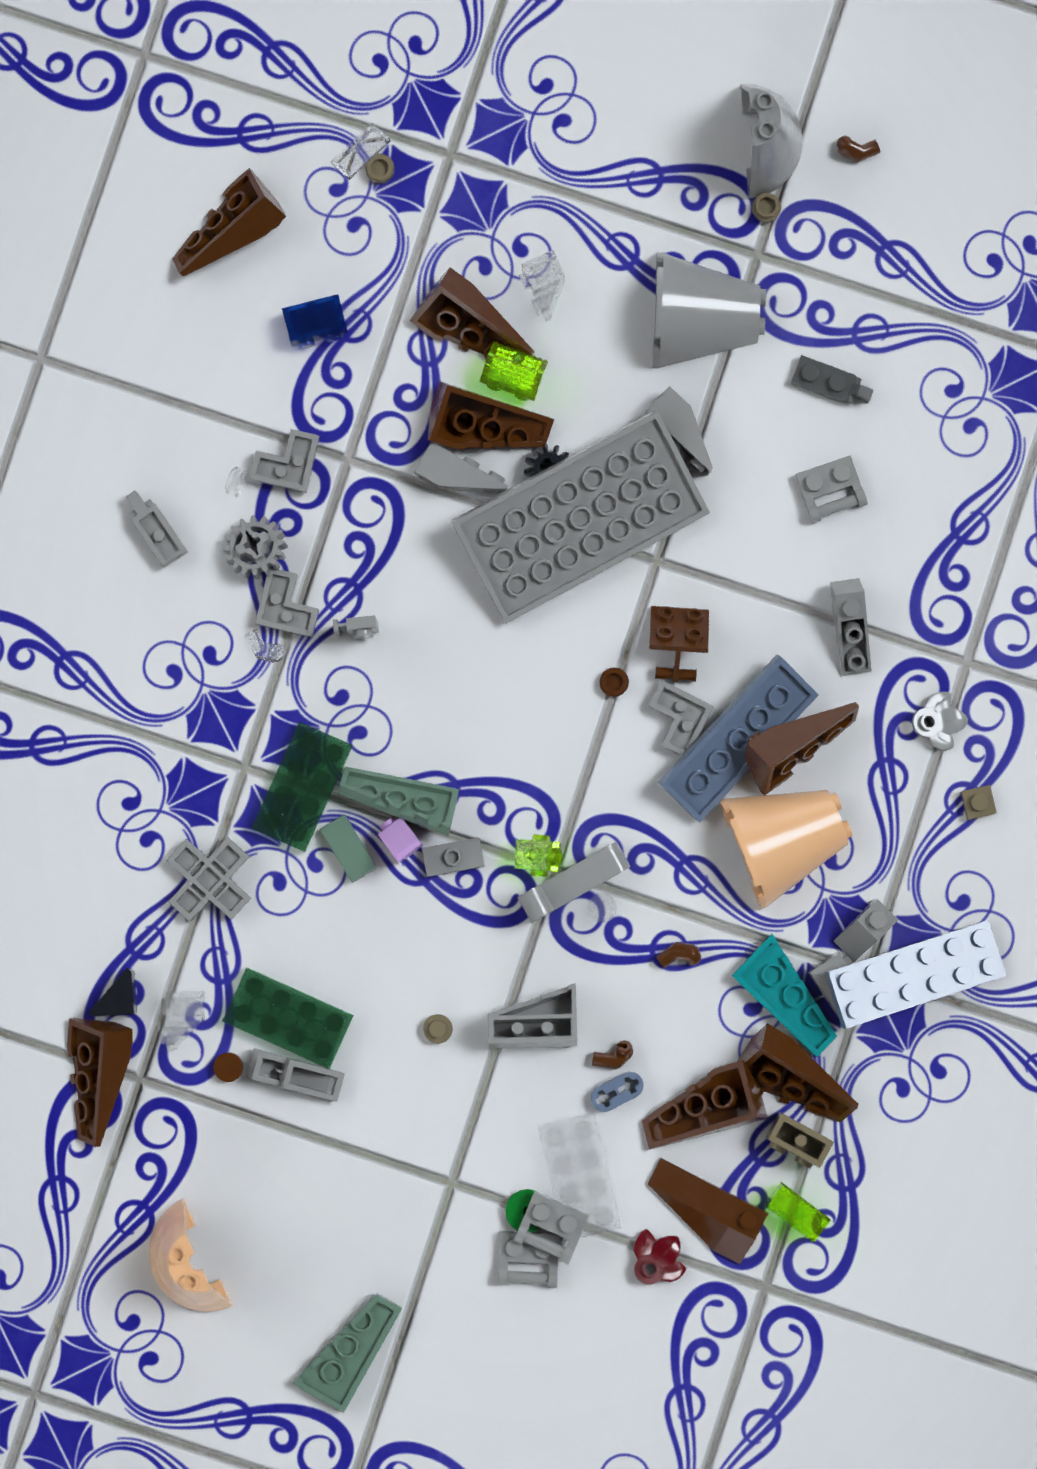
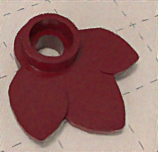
(659, 1254)

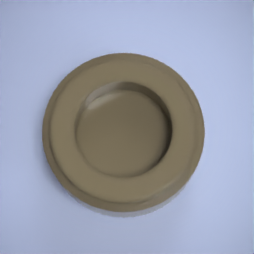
(380, 169)

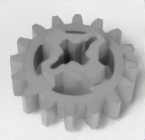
(268, 541)

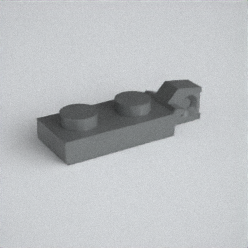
(830, 381)

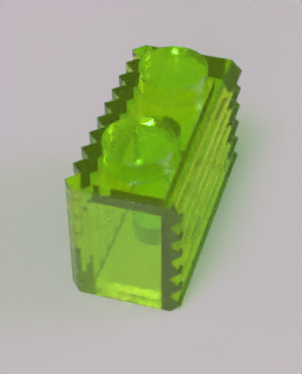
(513, 372)
(797, 1212)

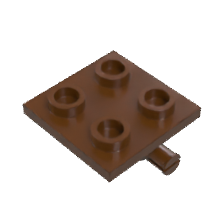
(678, 631)

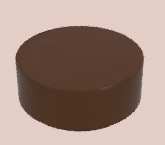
(614, 682)
(228, 1067)

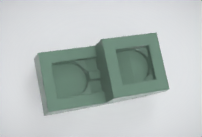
(348, 848)

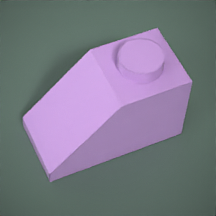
(399, 838)

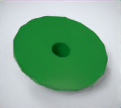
(517, 1207)

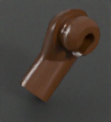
(855, 151)
(680, 951)
(615, 1058)

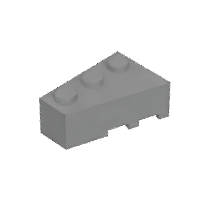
(537, 1022)

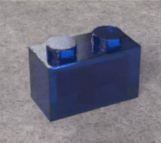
(315, 321)

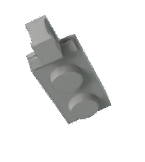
(155, 530)

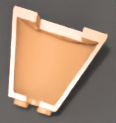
(785, 837)
(171, 1265)

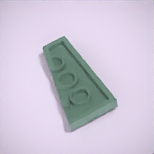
(408, 799)
(346, 1359)

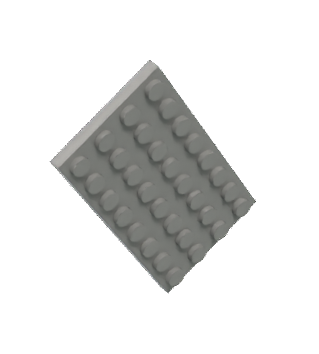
(580, 516)

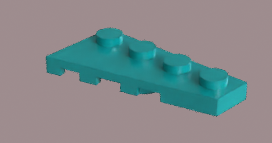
(781, 991)

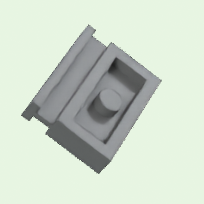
(360, 627)

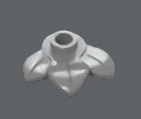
(943, 721)

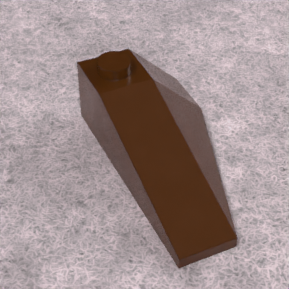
(241, 219)
(465, 317)
(477, 421)
(781, 747)
(100, 1063)
(791, 1074)
(714, 1104)
(714, 1214)

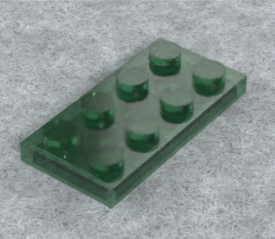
(302, 786)
(288, 1018)

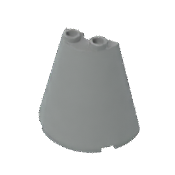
(774, 138)
(702, 311)

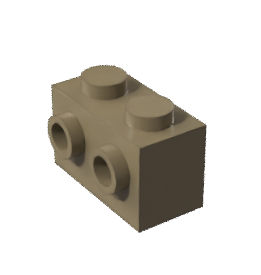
(800, 1140)

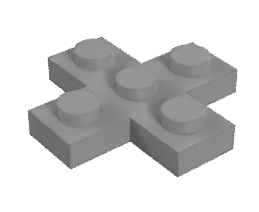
(209, 879)

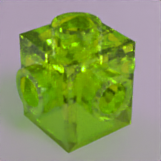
(538, 855)

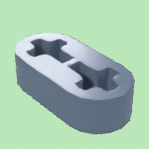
(620, 1098)

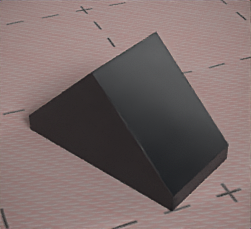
(119, 997)

